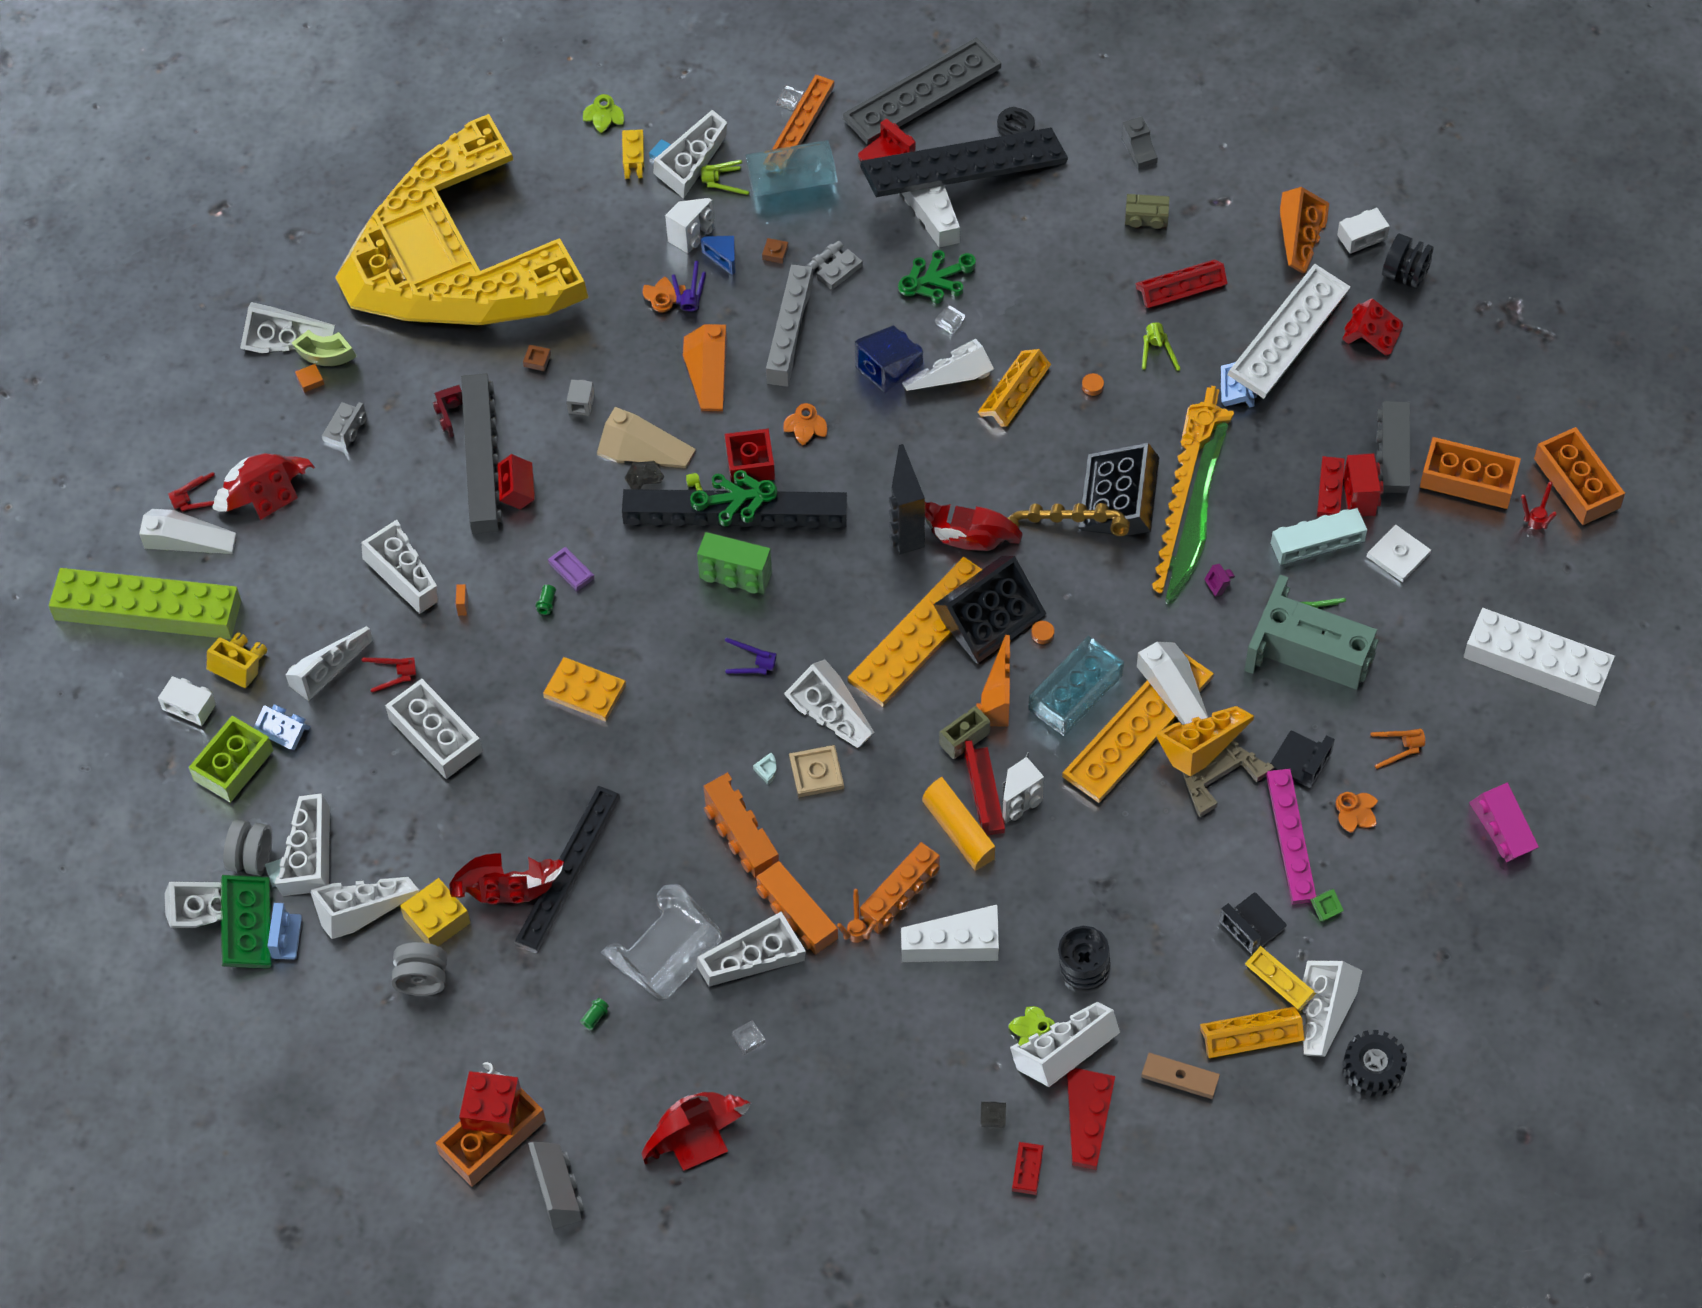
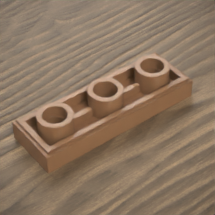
(1166, 1071)

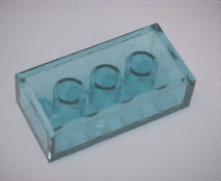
(1076, 685)

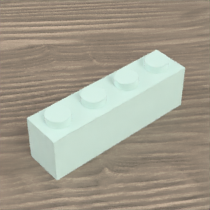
(1318, 536)

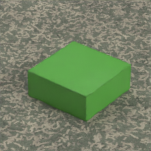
(1327, 905)

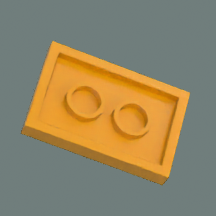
(584, 689)

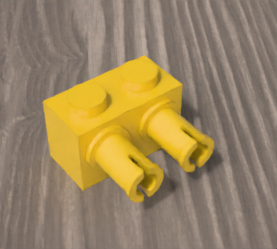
(234, 661)

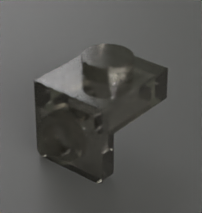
(643, 473)
(993, 1114)

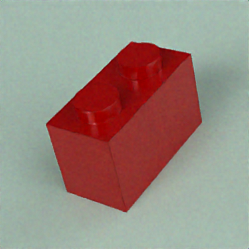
(515, 481)

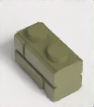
(1147, 210)
(967, 727)

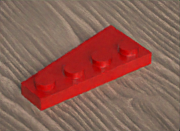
(1088, 1112)

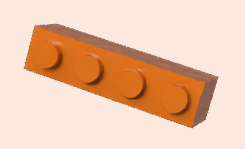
(797, 906)

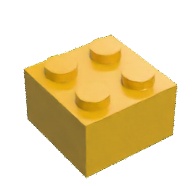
(435, 913)

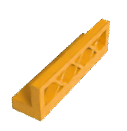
(1015, 386)
(1252, 1032)

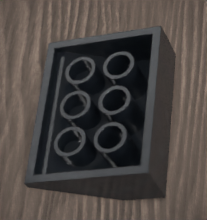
(1124, 482)
(906, 506)
(989, 607)

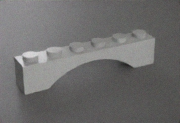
(785, 337)

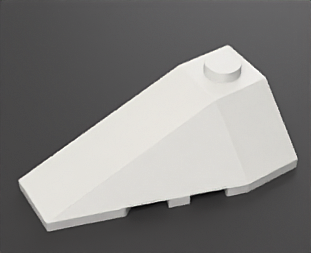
(275, 329)
(965, 364)
(181, 532)
(1172, 679)
(828, 700)
(192, 904)
(1335, 990)

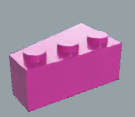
(1504, 822)

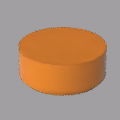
(1092, 384)
(1042, 632)

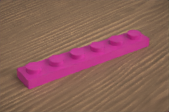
(1291, 836)

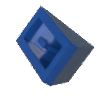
(720, 250)

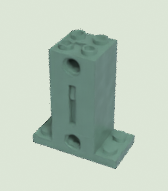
(1311, 640)

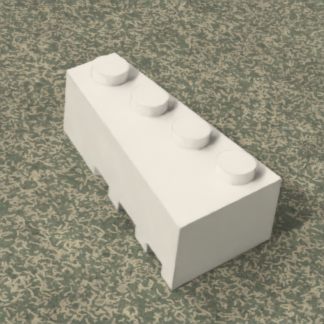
(682, 161)

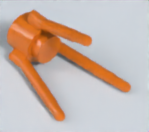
(1410, 738)
(856, 928)

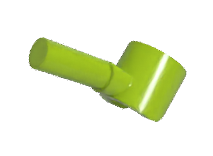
(693, 480)

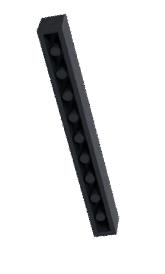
(786, 510)

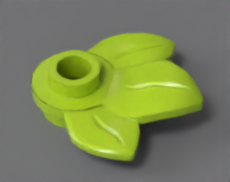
(603, 115)
(1030, 1024)

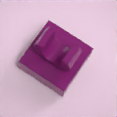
(1218, 579)

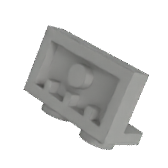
(344, 424)

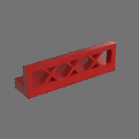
(1182, 283)
(984, 789)

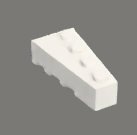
(936, 213)
(400, 566)
(307, 850)
(953, 938)
(754, 951)
(1066, 1044)

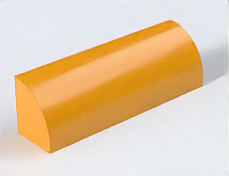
(959, 824)

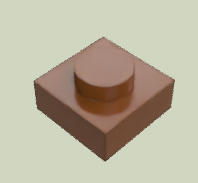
(775, 250)
(536, 357)

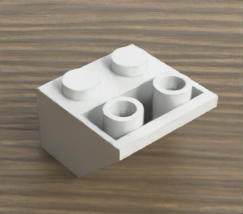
(689, 223)
(1022, 790)

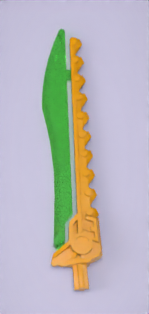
(1197, 432)

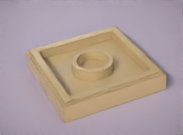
(816, 771)

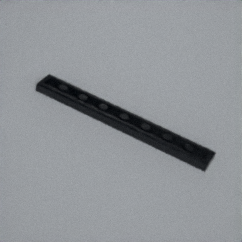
(574, 857)

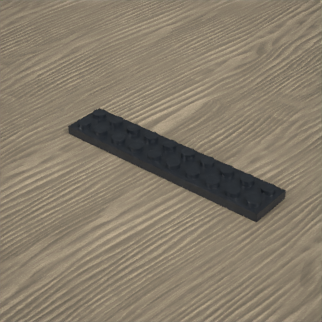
(963, 162)

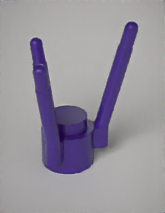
(690, 298)
(764, 659)

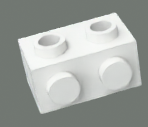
(1363, 230)
(187, 700)

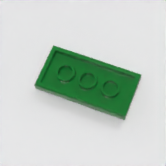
(245, 921)

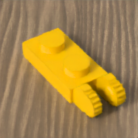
(633, 152)

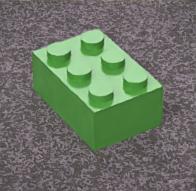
(734, 563)

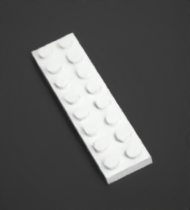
(1288, 331)

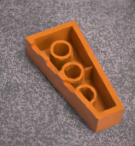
(739, 826)

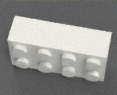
(434, 728)

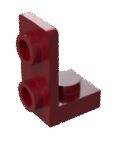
(445, 400)

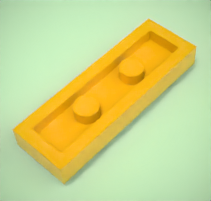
(1280, 978)

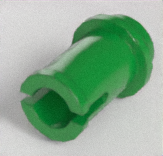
(544, 605)
(594, 1014)

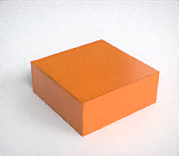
(309, 378)
(461, 599)

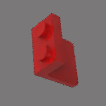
(891, 142)
(1374, 325)

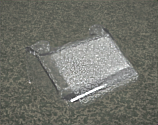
(670, 946)

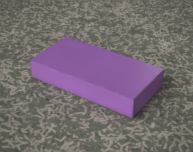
(571, 569)

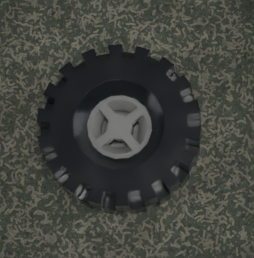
(1379, 1052)

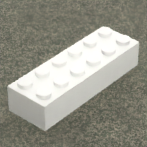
(1538, 656)

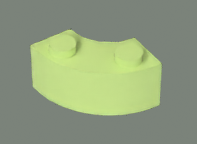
(324, 350)

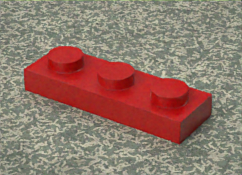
(1330, 486)

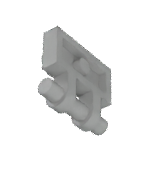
(839, 269)

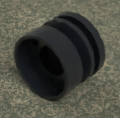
(1407, 260)
(1084, 945)

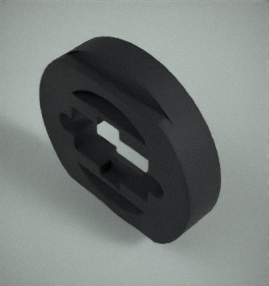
(1005, 127)

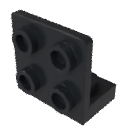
(1303, 757)
(1252, 922)

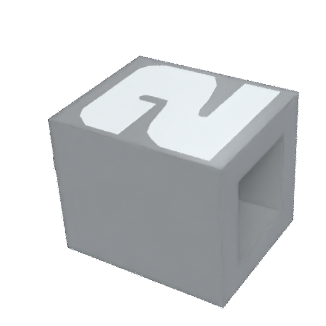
(580, 397)

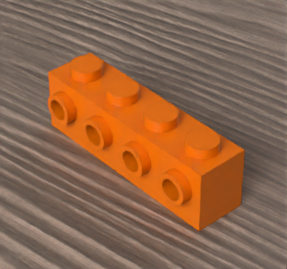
(900, 887)

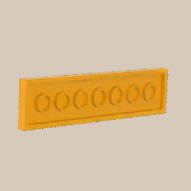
(909, 642)
(1125, 739)

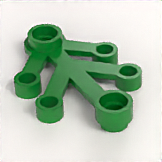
(911, 284)
(736, 496)

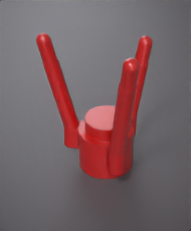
(180, 496)
(1538, 516)
(404, 666)

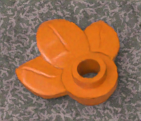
(661, 293)
(805, 426)
(1358, 813)

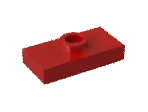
(1027, 1168)

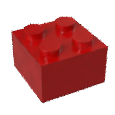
(751, 453)
(1362, 484)
(490, 1103)

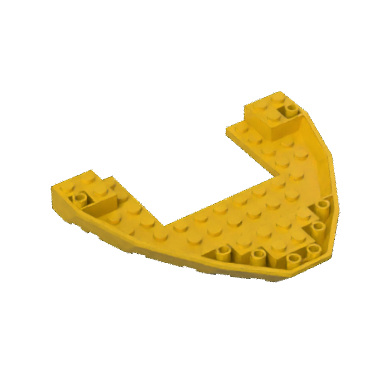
(420, 270)

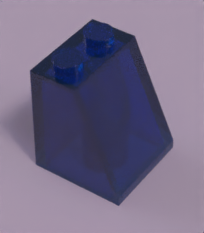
(887, 357)

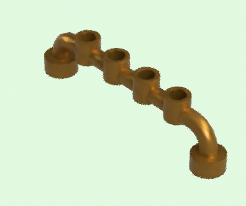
(1119, 525)

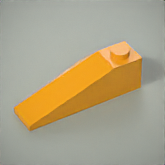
(1198, 743)

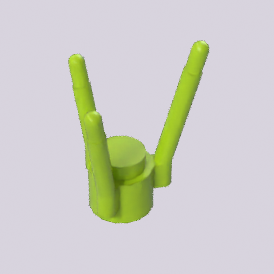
(711, 174)
(1156, 336)

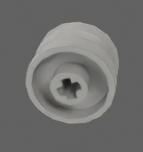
(247, 847)
(419, 969)

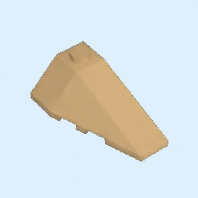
(636, 440)

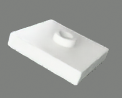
(1399, 553)

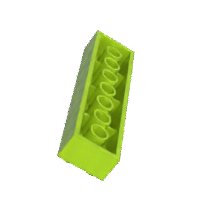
(145, 603)

